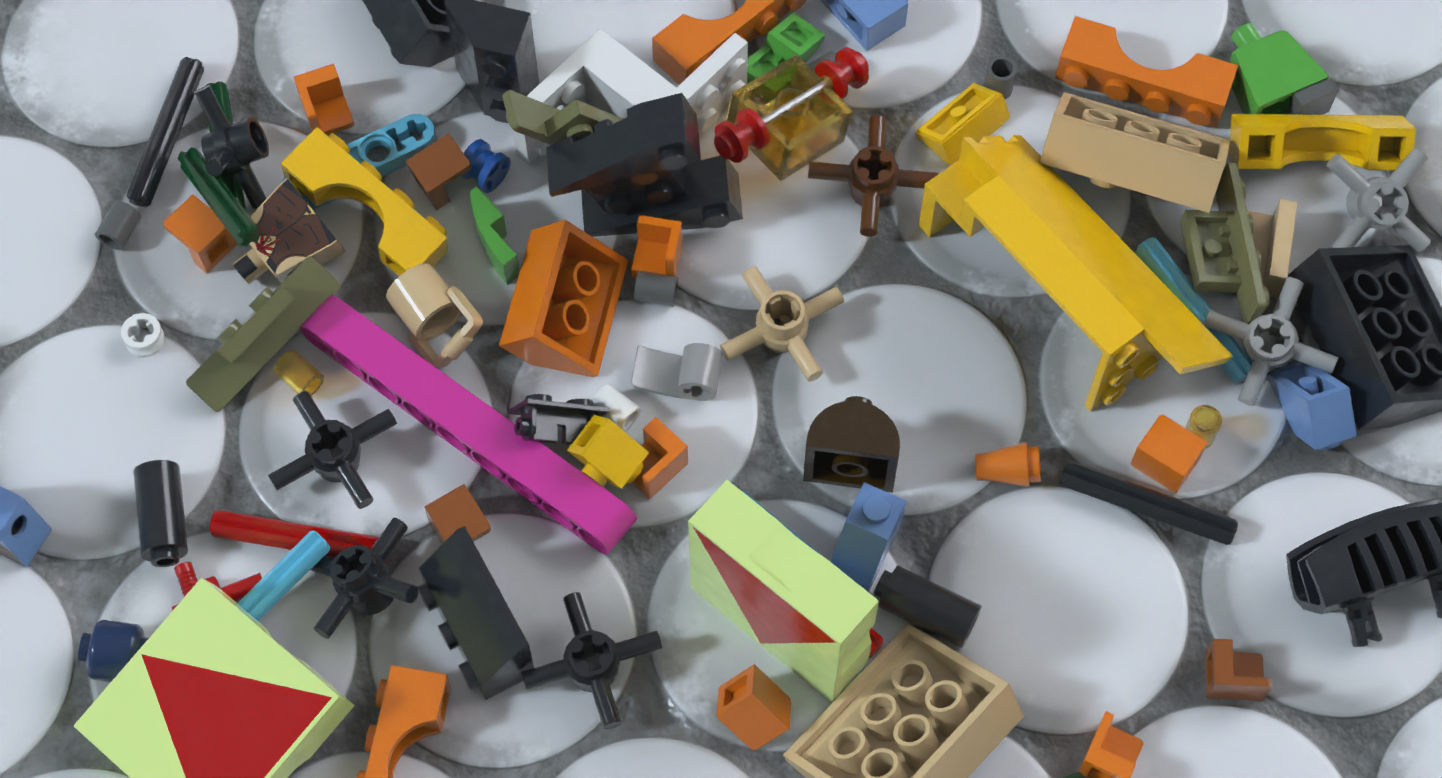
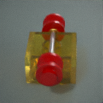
(792, 112)

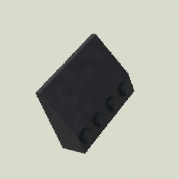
(1383, 327)

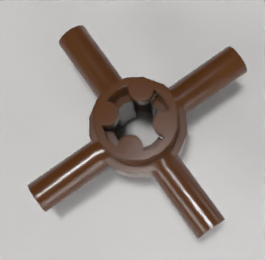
(871, 162)

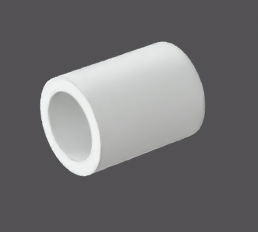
(622, 410)

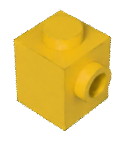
(608, 453)

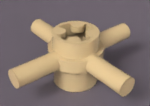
(791, 314)

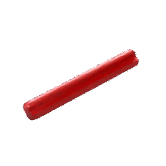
(281, 533)

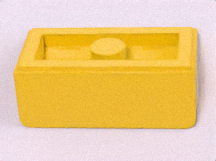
(971, 114)

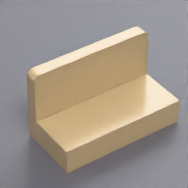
(1273, 239)

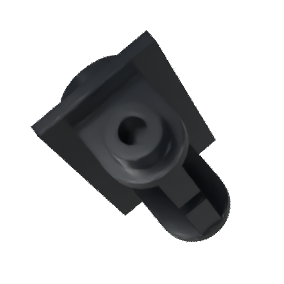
(542, 416)

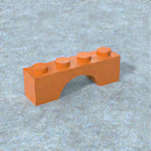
(691, 41)
(1098, 63)
(411, 709)

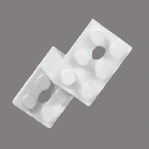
(616, 79)

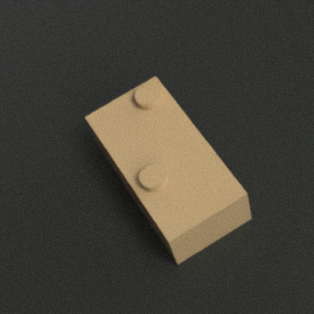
(1135, 152)

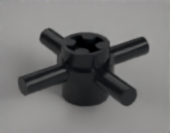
(233, 146)
(325, 436)
(363, 579)
(586, 644)

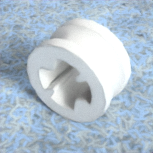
(152, 342)

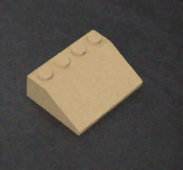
(910, 716)

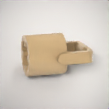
(431, 309)

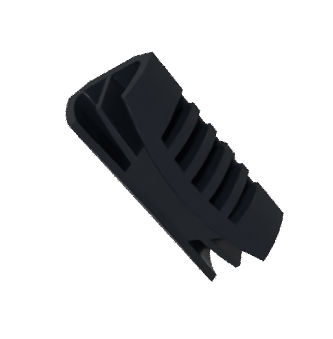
(1367, 560)

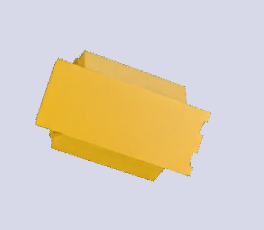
(1073, 261)

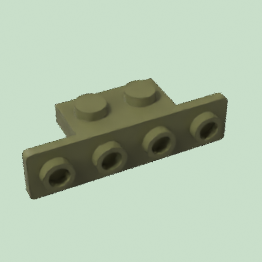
(549, 123)
(1223, 248)
(256, 340)

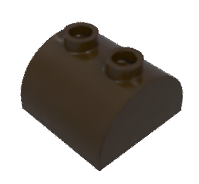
(852, 446)

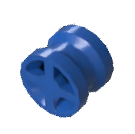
(486, 166)

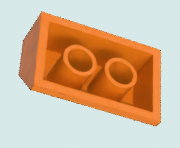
(564, 300)

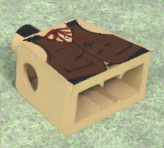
(287, 236)

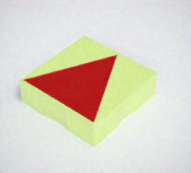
(780, 591)
(213, 699)

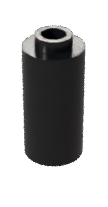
(160, 512)
(927, 605)

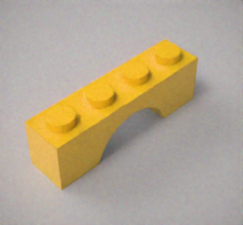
(1282, 139)
(327, 172)

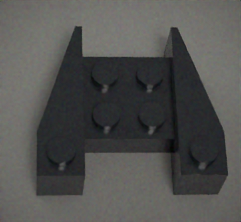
(645, 169)

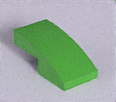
(784, 41)
(491, 232)

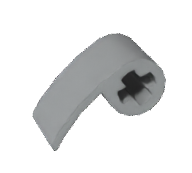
(679, 376)

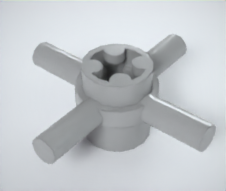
(1394, 206)
(1277, 325)

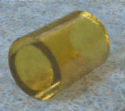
(298, 373)
(1209, 418)

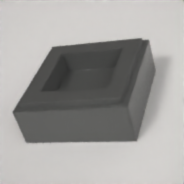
(1314, 99)

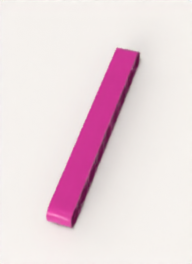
(469, 424)

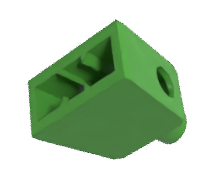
(1270, 70)

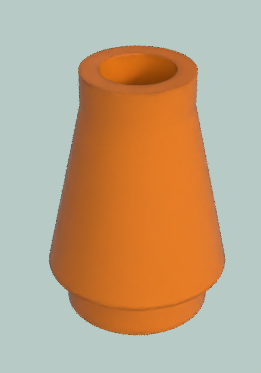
(1010, 465)

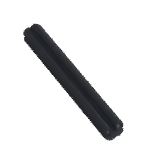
(165, 132)
(1149, 502)

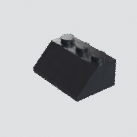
(413, 29)
(492, 52)
(474, 616)

